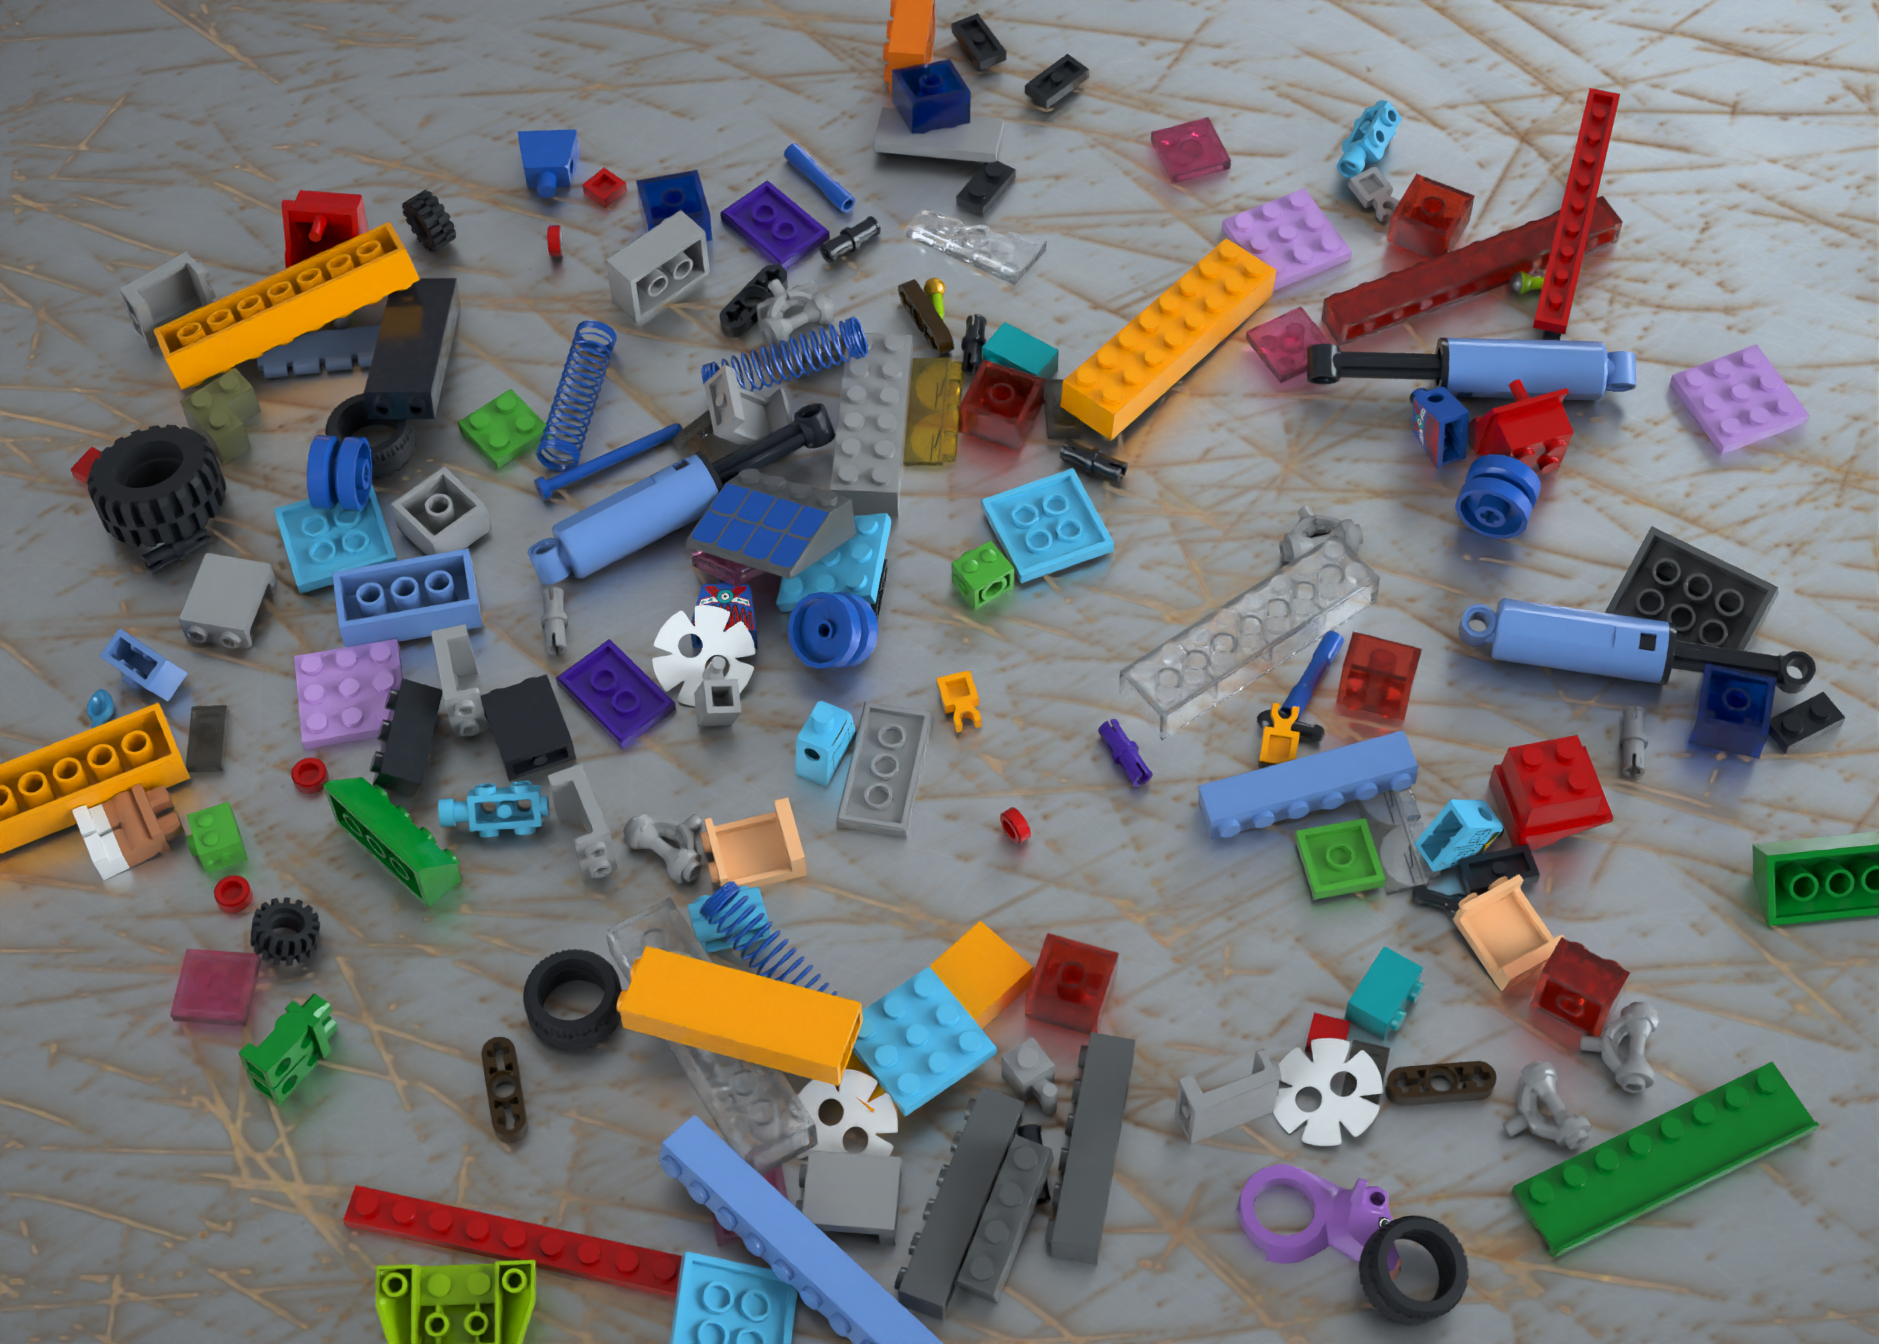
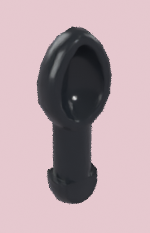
(1313, 732)
(1448, 903)

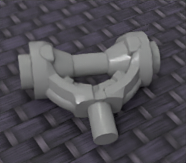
(815, 308)
(1299, 541)
(646, 833)
(1633, 1071)
(1539, 1082)

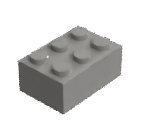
(658, 266)

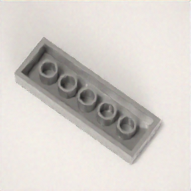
(873, 425)

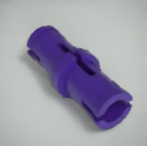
(1125, 752)

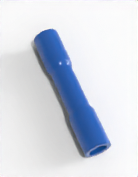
(832, 189)
(1321, 659)

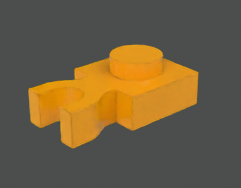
(961, 697)
(1279, 742)

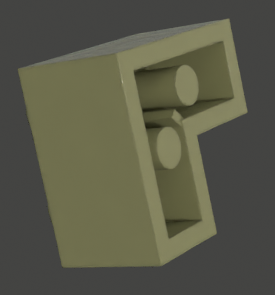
(219, 414)

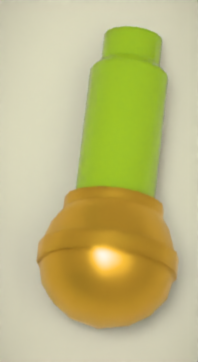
(934, 290)

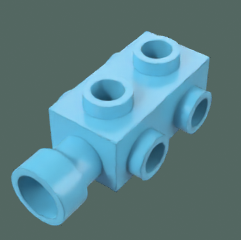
(1368, 138)
(507, 813)

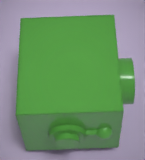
(982, 574)
(216, 837)

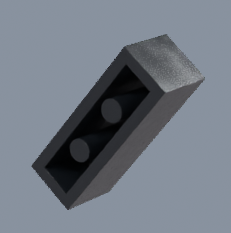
(406, 737)

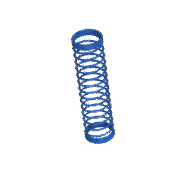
(855, 344)
(594, 348)
(720, 900)

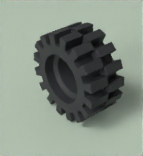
(429, 220)
(281, 946)

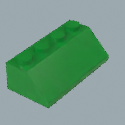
(393, 838)
(1817, 878)

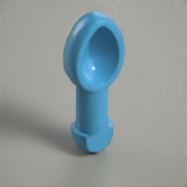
(100, 708)

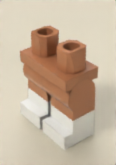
(128, 829)

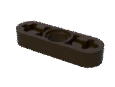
(925, 317)
(1414, 1096)
(515, 1100)

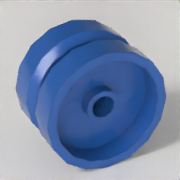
(339, 472)
(1498, 496)
(833, 630)

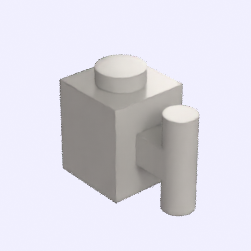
(717, 698)
(1031, 1074)

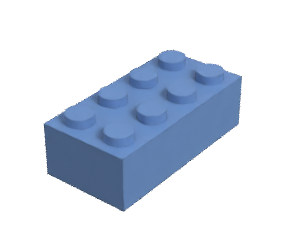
(406, 598)

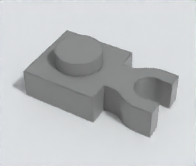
(1373, 189)

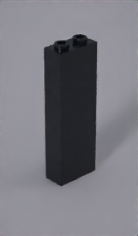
(413, 350)

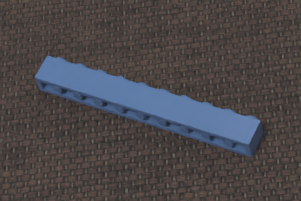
(787, 1239)

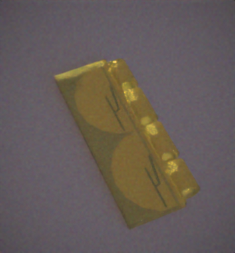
(933, 412)

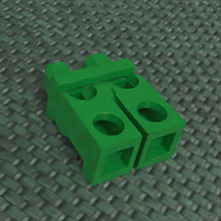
(290, 1049)

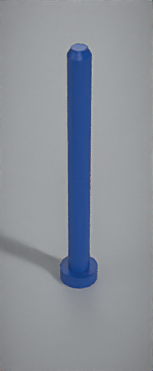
(546, 487)

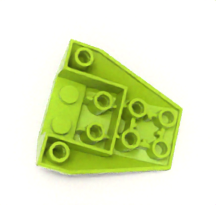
(456, 1302)

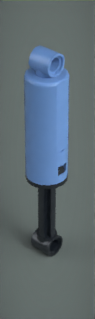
(1488, 366)
(664, 502)
(1612, 645)

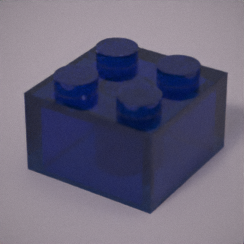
(931, 96)
(668, 194)
(1732, 710)

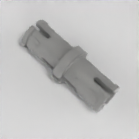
(554, 621)
(1633, 741)

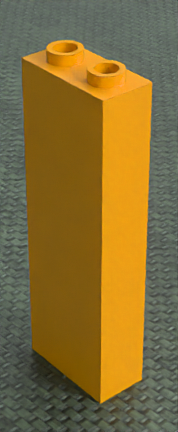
(981, 976)
(741, 1015)

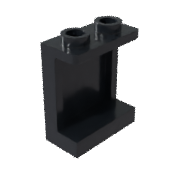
(528, 727)

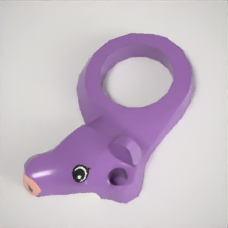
(1339, 1220)

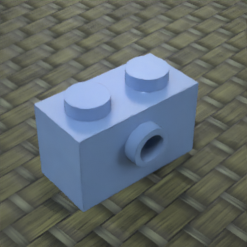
(143, 665)

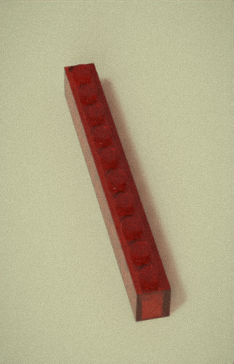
(1455, 276)

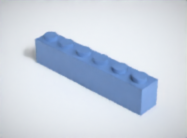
(1307, 785)

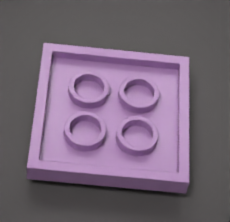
(1289, 237)
(1739, 399)
(345, 692)

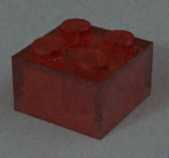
(1430, 217)
(1001, 405)
(1378, 676)
(1071, 984)
(1579, 987)

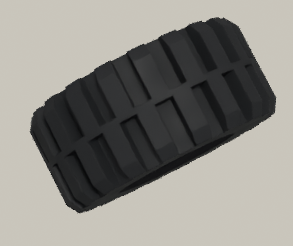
(156, 485)

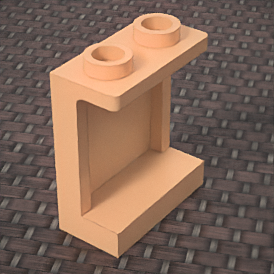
(755, 849)
(1505, 932)

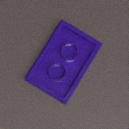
(775, 225)
(615, 693)

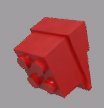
(320, 222)
(1527, 430)
(1548, 792)

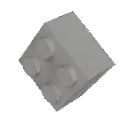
(441, 514)

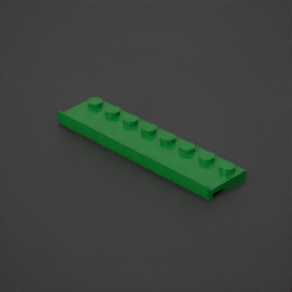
(1663, 1159)

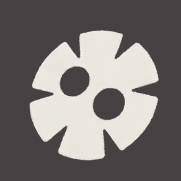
(709, 626)
(1352, 1111)
(856, 1114)

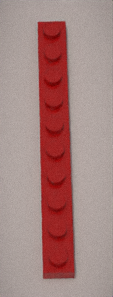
(1576, 212)
(514, 1241)

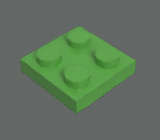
(503, 428)
(1339, 858)

